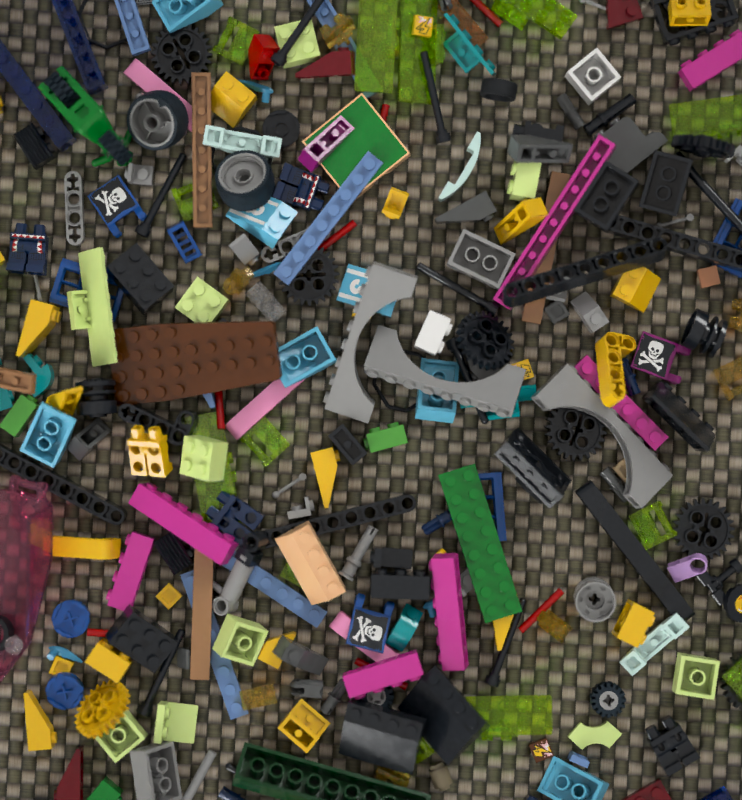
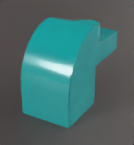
(44, 376)
(404, 627)

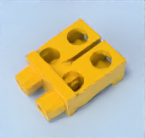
(149, 452)

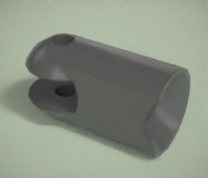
(307, 688)

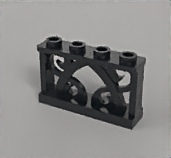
(673, 39)
(533, 467)

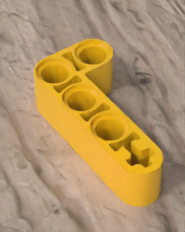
(609, 356)
(87, 547)

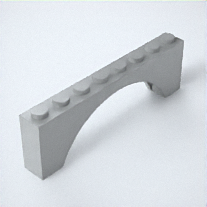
(347, 392)
(491, 394)
(643, 470)

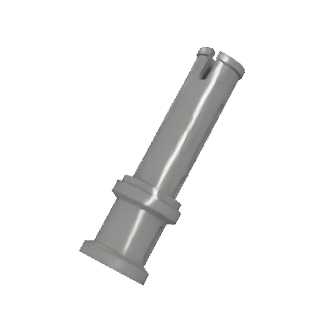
(354, 560)

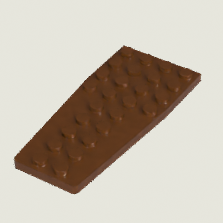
(192, 359)

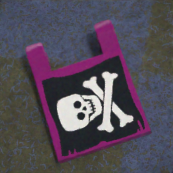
(655, 356)

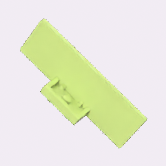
(92, 308)

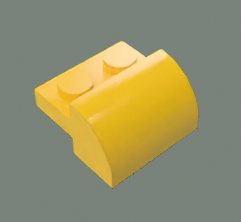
(303, 725)

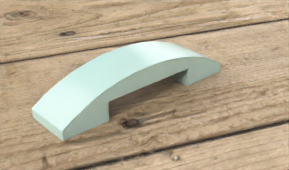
(237, 141)
(450, 188)
(655, 640)

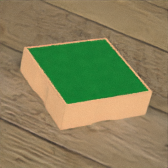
(369, 135)

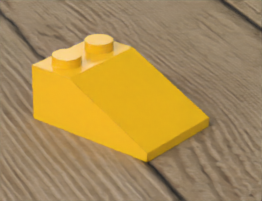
(38, 323)

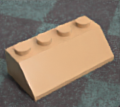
(310, 564)

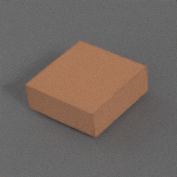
(708, 276)

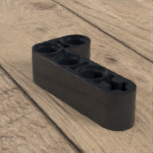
(156, 420)

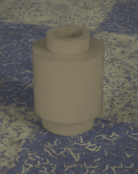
(440, 776)

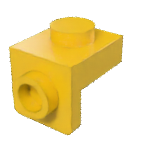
(395, 203)

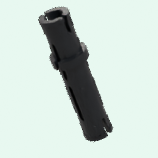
(602, 119)

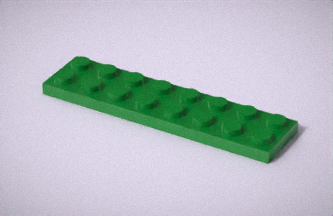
(480, 543)

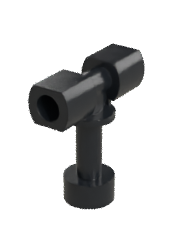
(715, 584)

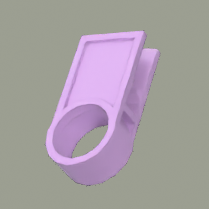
(682, 568)

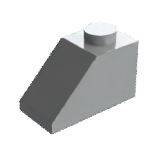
(245, 250)
(589, 312)

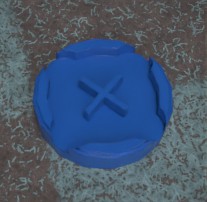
(71, 618)
(64, 690)

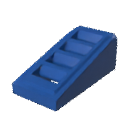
(194, 255)

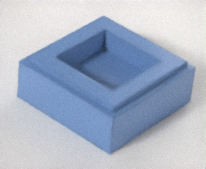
(578, 759)

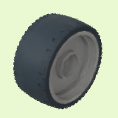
(170, 118)
(245, 180)

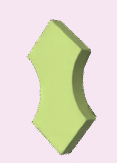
(602, 734)

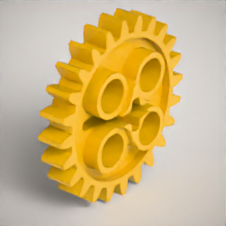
(102, 709)

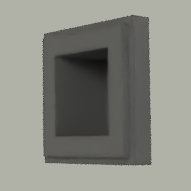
(184, 657)

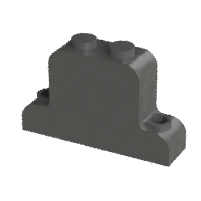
(631, 143)

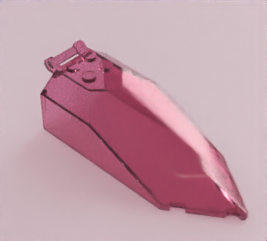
(24, 559)

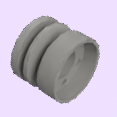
(603, 605)

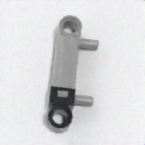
(246, 557)

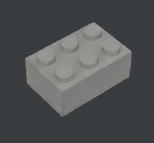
(480, 259)
(156, 772)

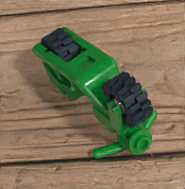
(86, 117)

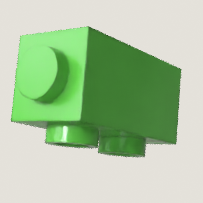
(20, 415)
(385, 438)

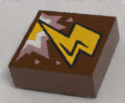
(541, 749)

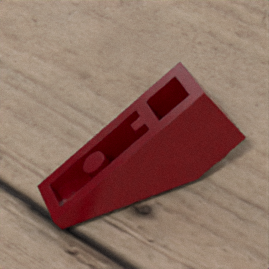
(331, 65)
(72, 781)

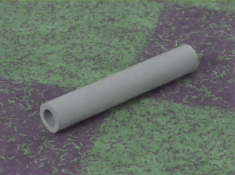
(199, 776)

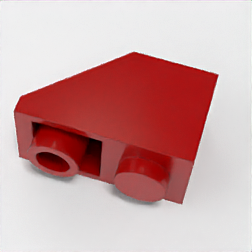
(259, 55)

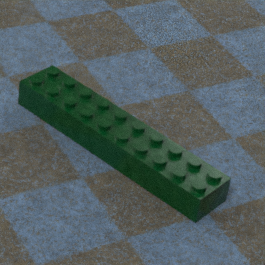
(301, 779)

